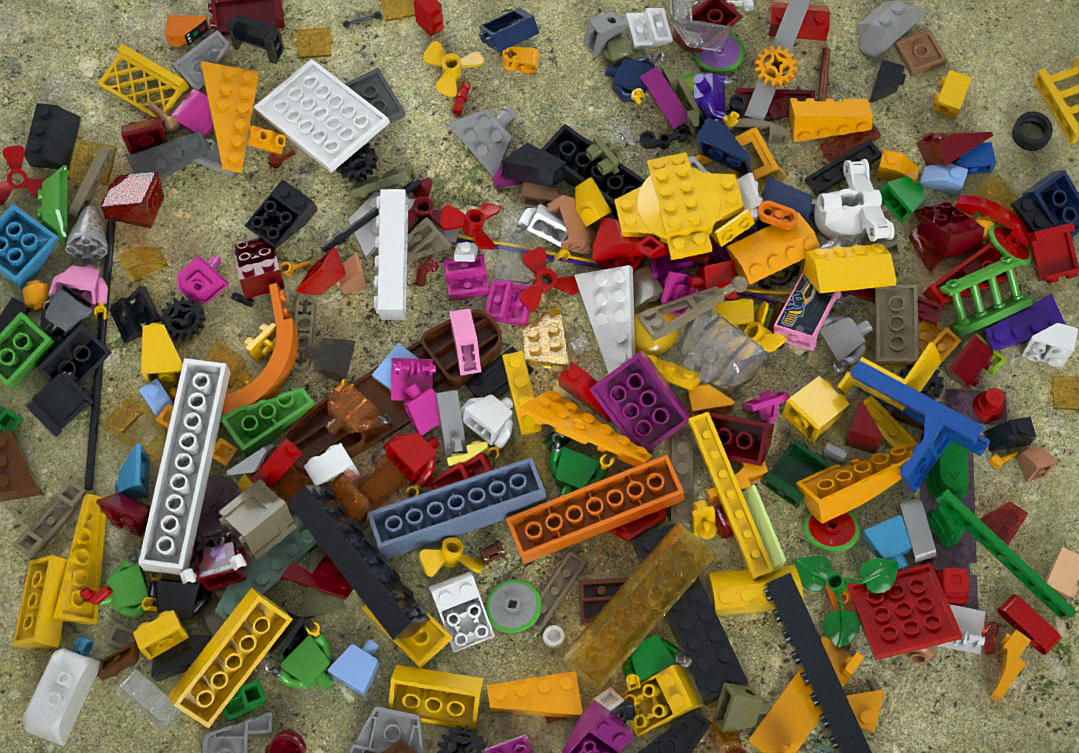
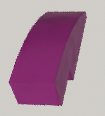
(664, 97)

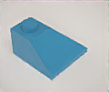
(134, 475)

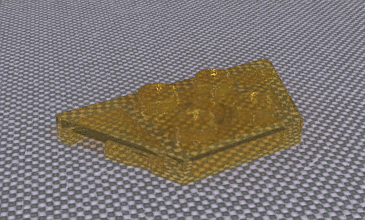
(546, 341)

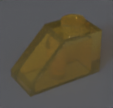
(142, 261)

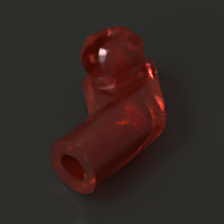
(427, 266)
(990, 633)

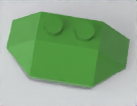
(54, 204)

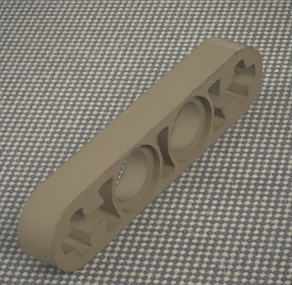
(91, 181)
(306, 333)

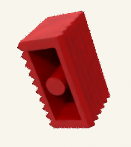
(429, 15)

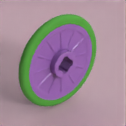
(725, 61)

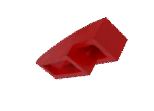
(461, 471)

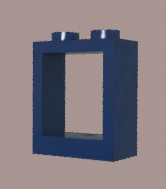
(508, 30)

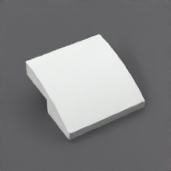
(648, 29)

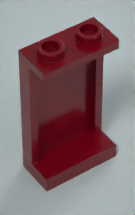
(262, 10)

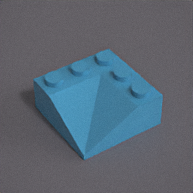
(23, 246)

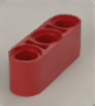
(1029, 623)

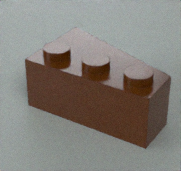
(595, 595)

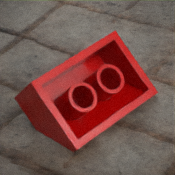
(814, 26)

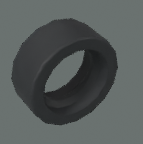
(1035, 118)

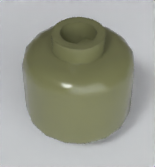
(618, 50)

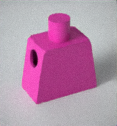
(421, 408)

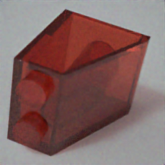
(134, 199)

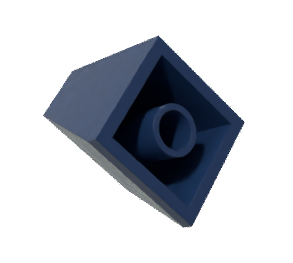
(789, 197)

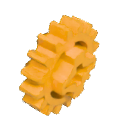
(769, 72)

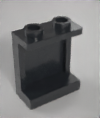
(257, 34)
(59, 402)

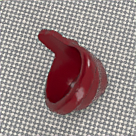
(287, 742)

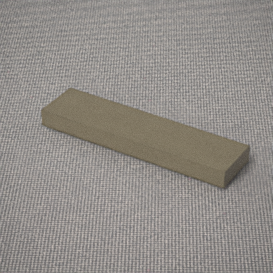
(558, 588)

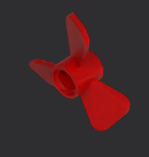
(14, 157)
(471, 222)
(536, 262)

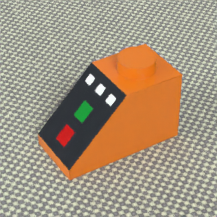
(184, 29)

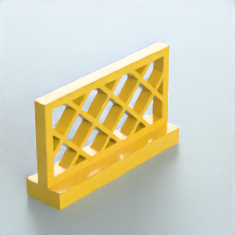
(147, 67)

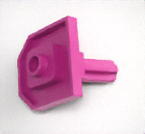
(201, 279)
(675, 287)
(766, 405)

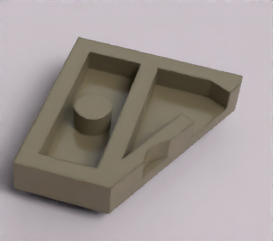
(426, 240)

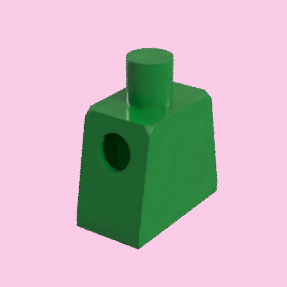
(902, 196)

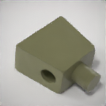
(738, 708)

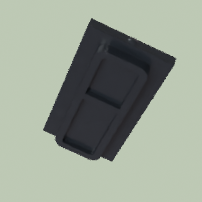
(492, 378)

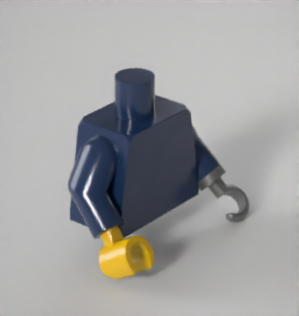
(627, 79)

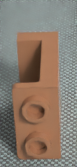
(579, 236)

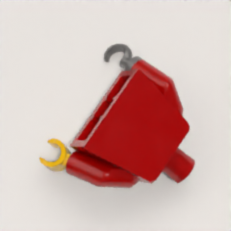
(412, 457)

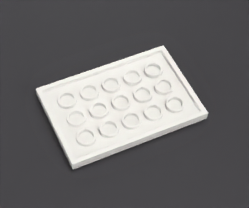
(321, 115)

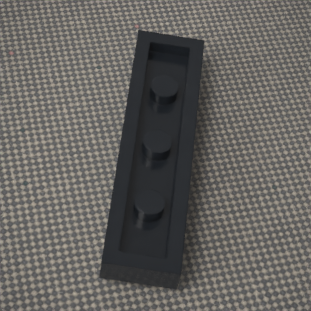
(833, 172)

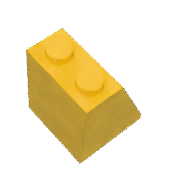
(159, 356)
(815, 409)

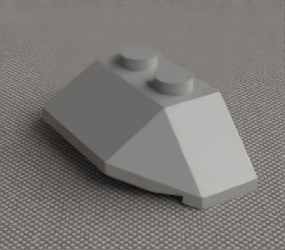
(887, 25)

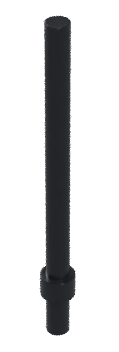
(340, 237)

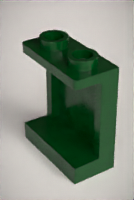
(793, 466)

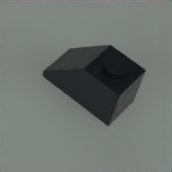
(887, 80)
(1011, 434)

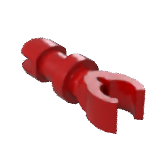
(461, 98)

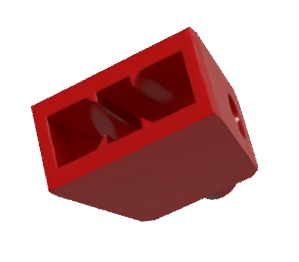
(714, 275)

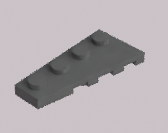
(169, 156)

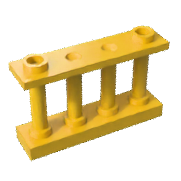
(1055, 99)

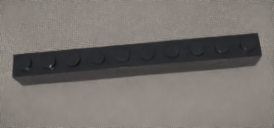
(816, 666)

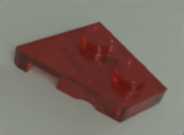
(925, 248)
(1005, 521)

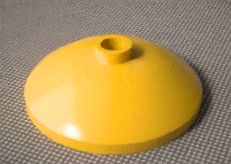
(645, 342)

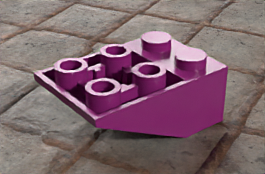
(598, 732)

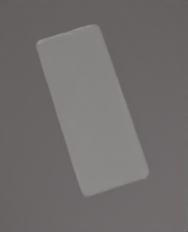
(510, 252)

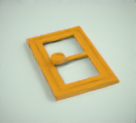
(755, 137)

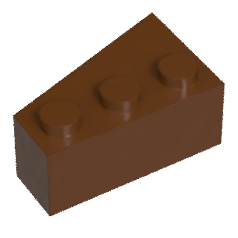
(16, 476)

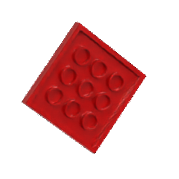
(907, 615)

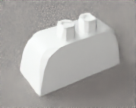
(60, 695)

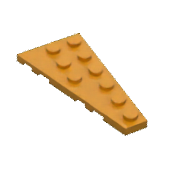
(231, 105)
(582, 427)

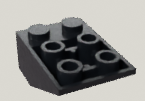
(281, 214)

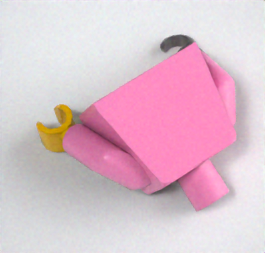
(86, 283)

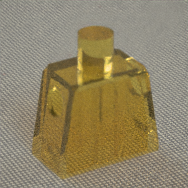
(223, 354)

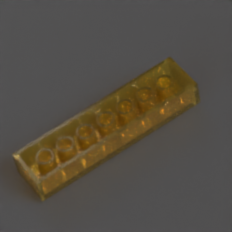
(638, 606)

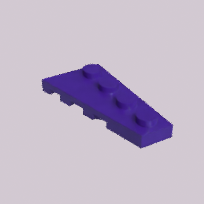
(1023, 324)

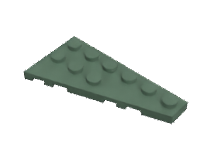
(268, 569)

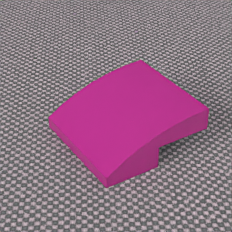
(194, 113)
(466, 278)
(505, 304)

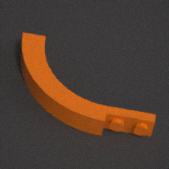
(281, 363)

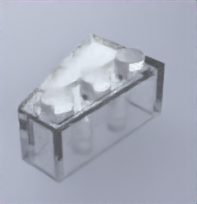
(147, 700)

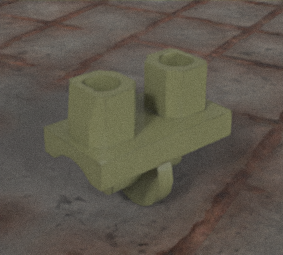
(607, 152)

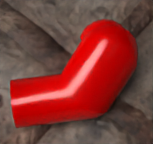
(95, 597)

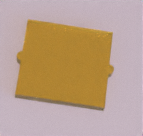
(397, 9)
(313, 43)
(1065, 392)

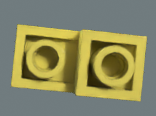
(474, 449)

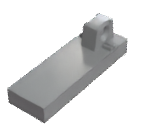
(450, 422)

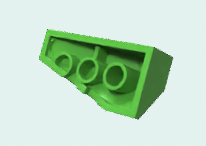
(265, 421)

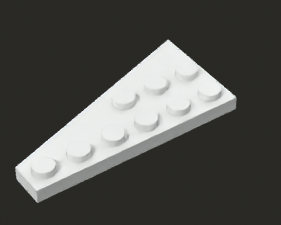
(611, 312)

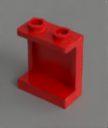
(1054, 253)

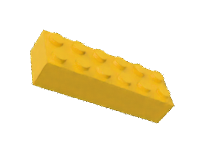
(229, 658)

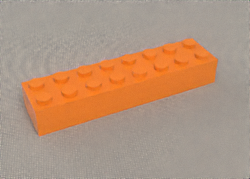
(595, 509)

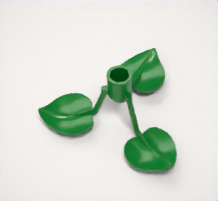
(817, 570)

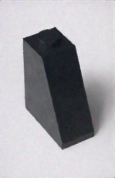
(533, 166)
(178, 658)

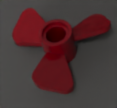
(422, 201)

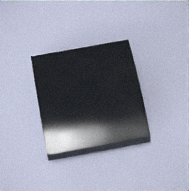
(133, 313)

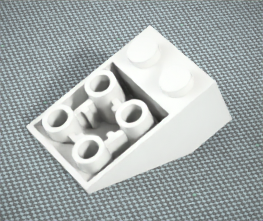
(462, 611)

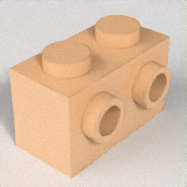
(1064, 573)

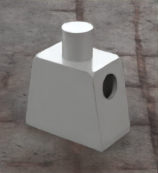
(602, 30)

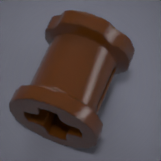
(492, 552)

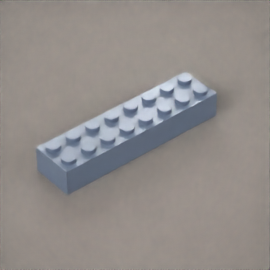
(457, 508)

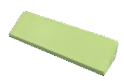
(764, 527)

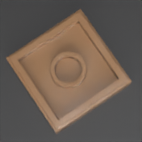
(920, 52)

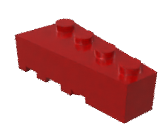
(981, 259)

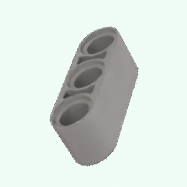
(918, 529)

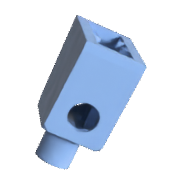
(356, 667)

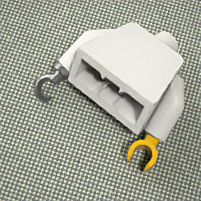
(546, 225)
(489, 420)

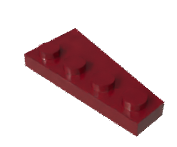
(780, 103)

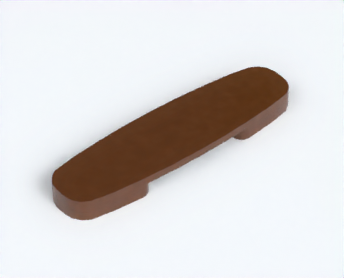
(437, 344)

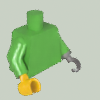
(130, 588)
(307, 663)

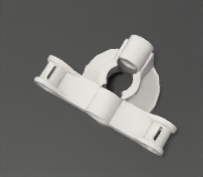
(853, 209)

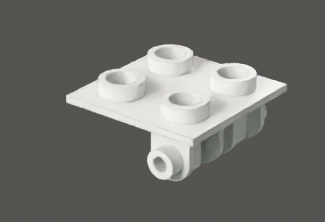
(971, 626)

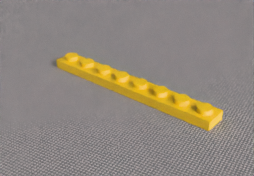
(730, 496)

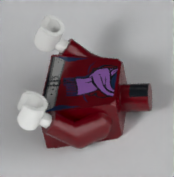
(220, 566)

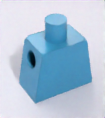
(889, 540)

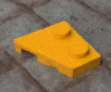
(866, 708)

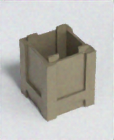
(257, 519)

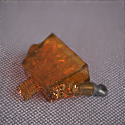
(352, 410)

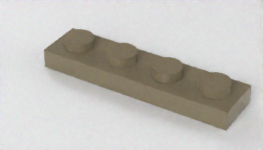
(683, 465)

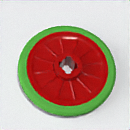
(1008, 244)
(840, 538)

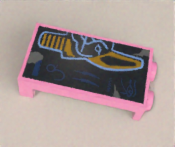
(804, 314)

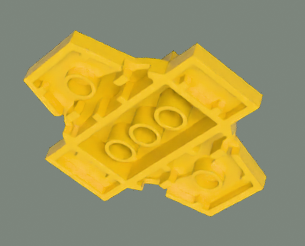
(679, 205)

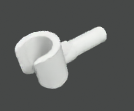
(747, 4)

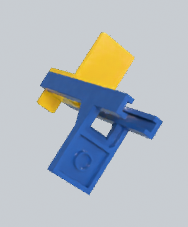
(904, 396)

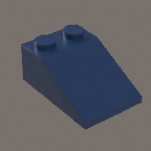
(720, 145)
(1057, 199)

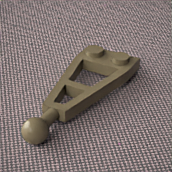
(657, 325)

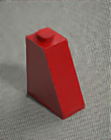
(611, 244)
(278, 464)

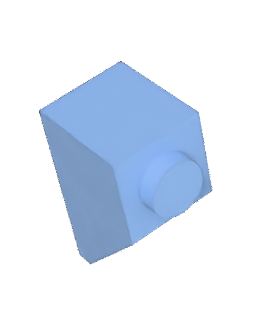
(944, 178)
(155, 397)

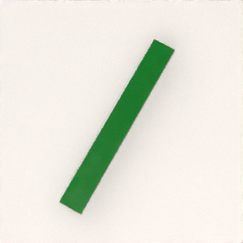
(1005, 555)

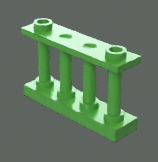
(999, 309)

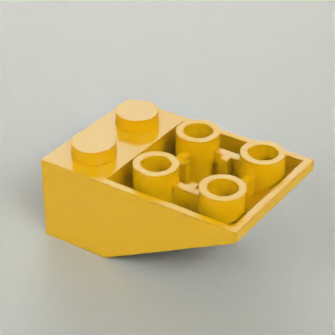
(662, 699)

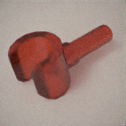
(276, 161)

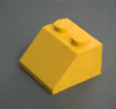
(160, 634)

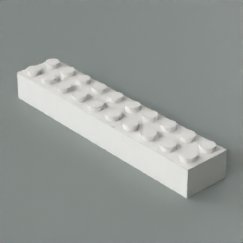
(184, 467)

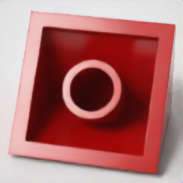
(322, 274)

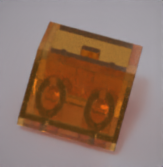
(347, 494)

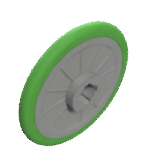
(527, 608)

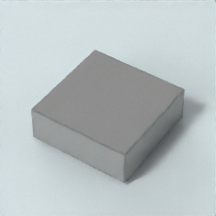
(834, 453)

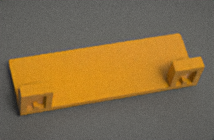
(793, 713)

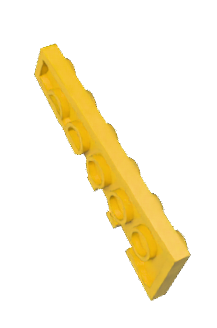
(83, 565)

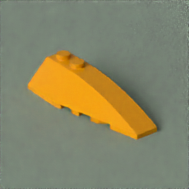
(849, 486)

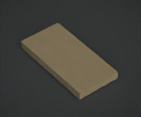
(896, 325)

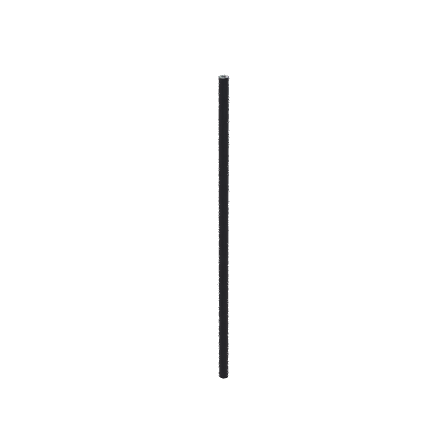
(98, 373)

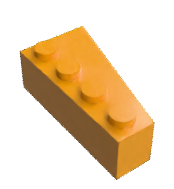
(828, 118)
(538, 696)

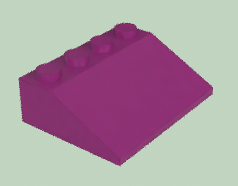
(641, 402)

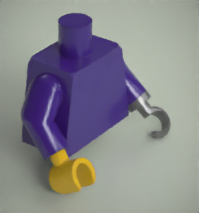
(710, 96)

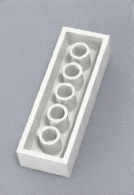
(392, 251)

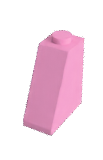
(465, 341)

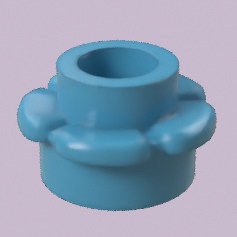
(83, 645)

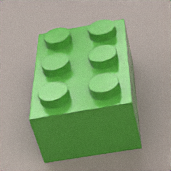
(21, 349)

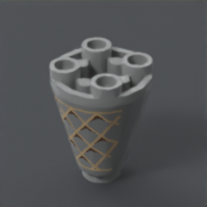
(88, 237)

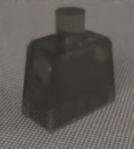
(332, 357)

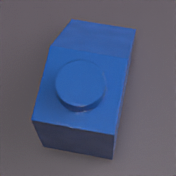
(979, 159)

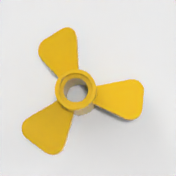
(436, 56)
(762, 335)
(448, 557)

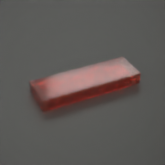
(845, 143)

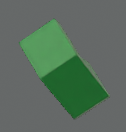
(245, 701)

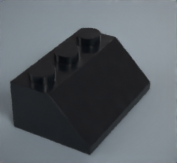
(51, 137)
(75, 352)

